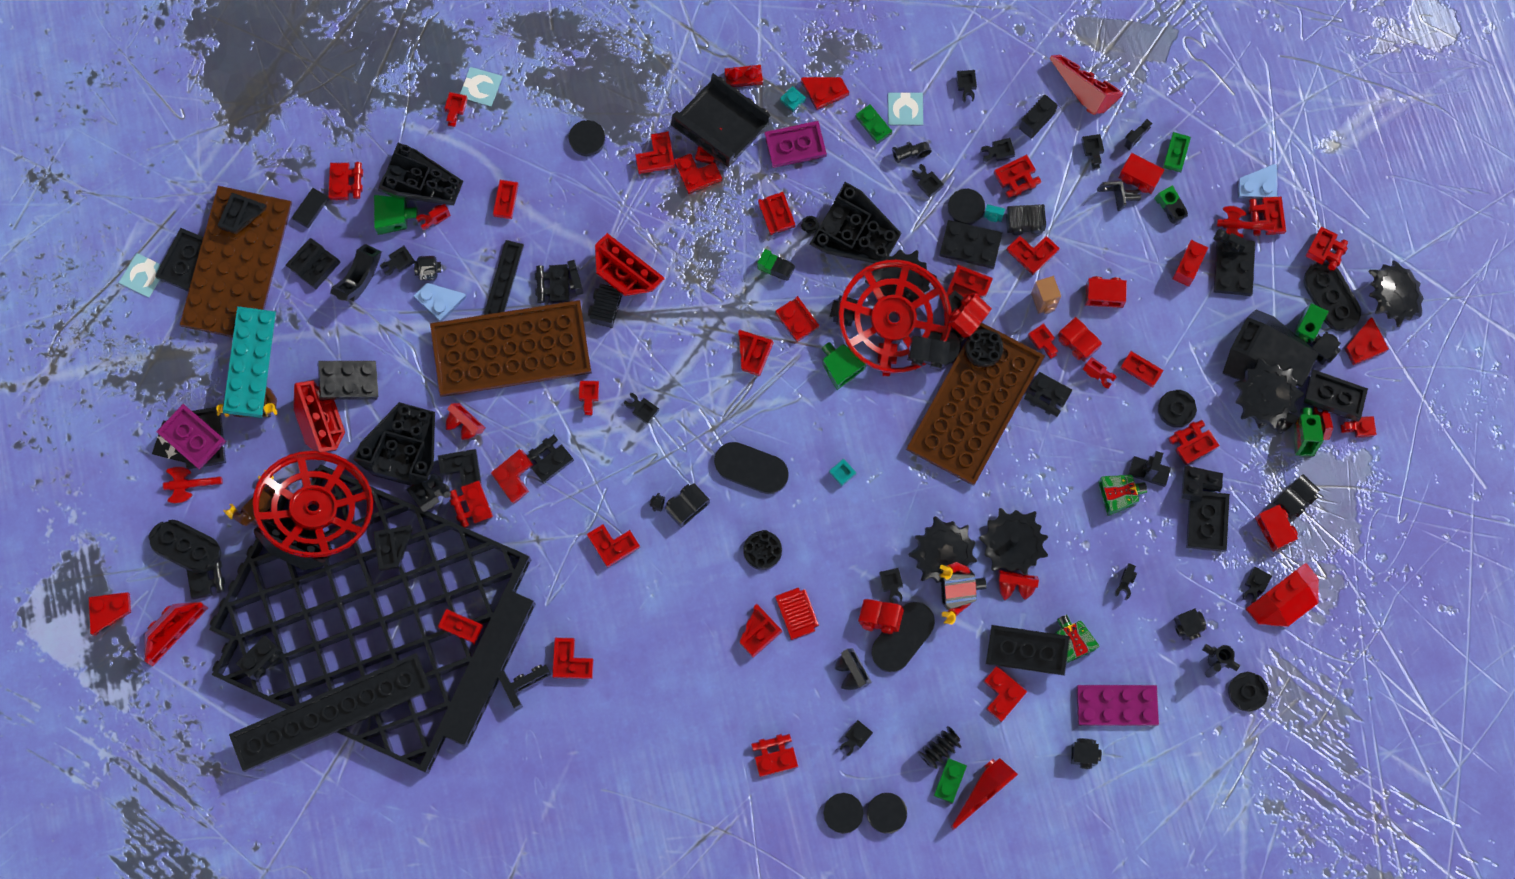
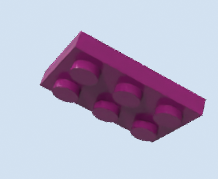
(795, 144)
(191, 436)

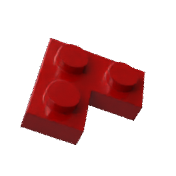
(658, 159)
(695, 178)
(1031, 257)
(508, 475)
(612, 550)
(566, 665)
(1009, 693)

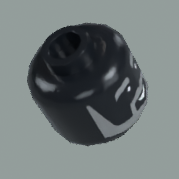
(427, 267)

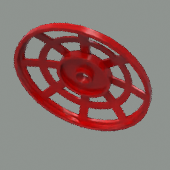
(893, 304)
(309, 495)

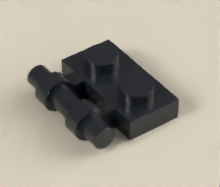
(559, 283)
(1051, 390)
(553, 462)
(425, 496)
(201, 585)

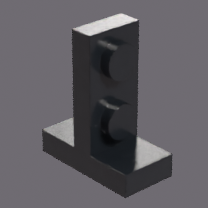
(1150, 470)
(521, 682)

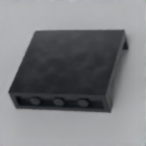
(726, 108)

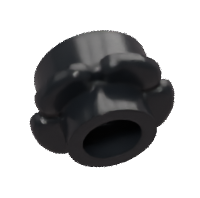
(809, 220)
(657, 502)

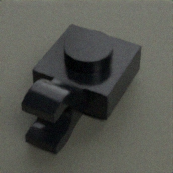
(1093, 147)
(1127, 578)

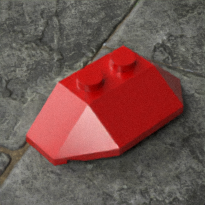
(623, 268)
(317, 418)
(1287, 599)
(170, 628)

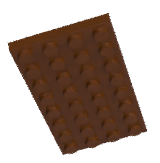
(234, 267)
(510, 348)
(974, 409)

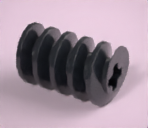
(940, 748)

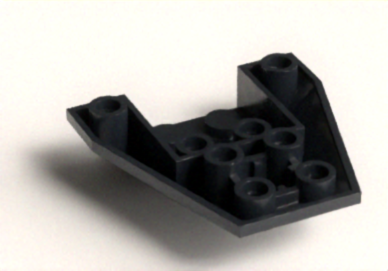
(419, 178)
(856, 228)
(1274, 343)
(400, 446)

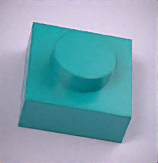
(793, 99)
(994, 213)
(842, 472)

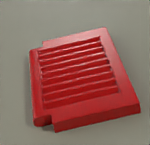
(797, 612)

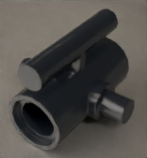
(1216, 662)

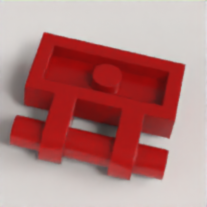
(1016, 171)
(339, 181)
(1272, 211)
(1321, 246)
(1196, 447)
(476, 501)
(776, 761)

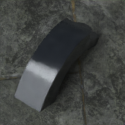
(359, 275)

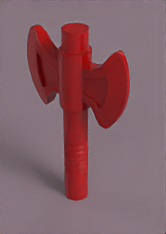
(1233, 222)
(180, 484)

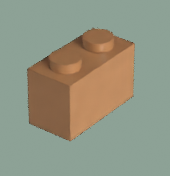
(1046, 295)

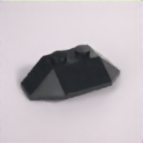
(301, 562)

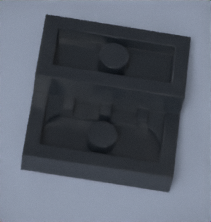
(313, 263)

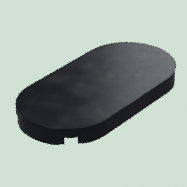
(1333, 294)
(751, 467)
(185, 546)
(895, 650)

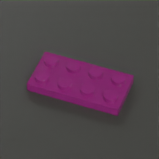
(1117, 705)

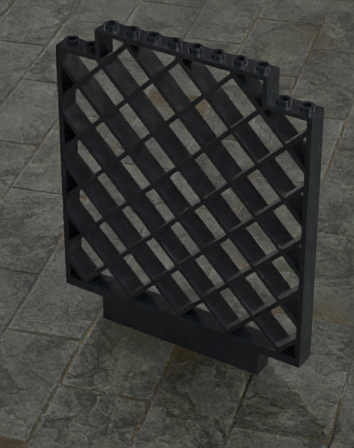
(483, 668)

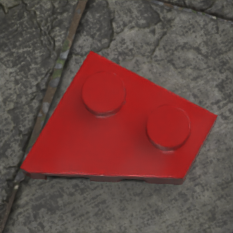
(1366, 343)
(107, 609)

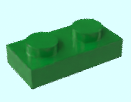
(873, 124)
(1176, 152)
(950, 780)

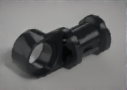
(919, 150)

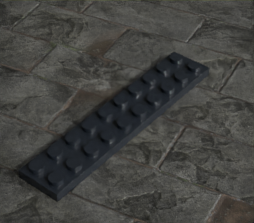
(329, 712)

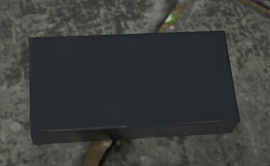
(310, 207)

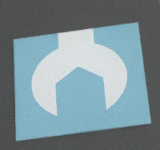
(481, 86)
(905, 108)
(141, 275)

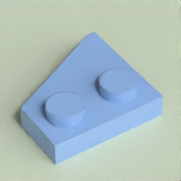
(1259, 184)
(439, 300)

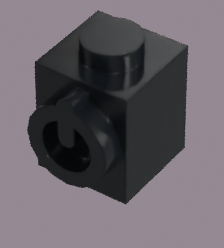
(848, 314)
(1327, 347)
(1190, 624)
(1085, 753)

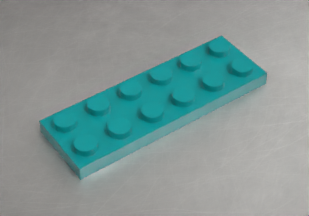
(249, 362)

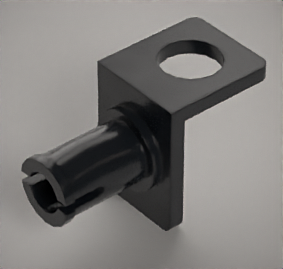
(1120, 194)

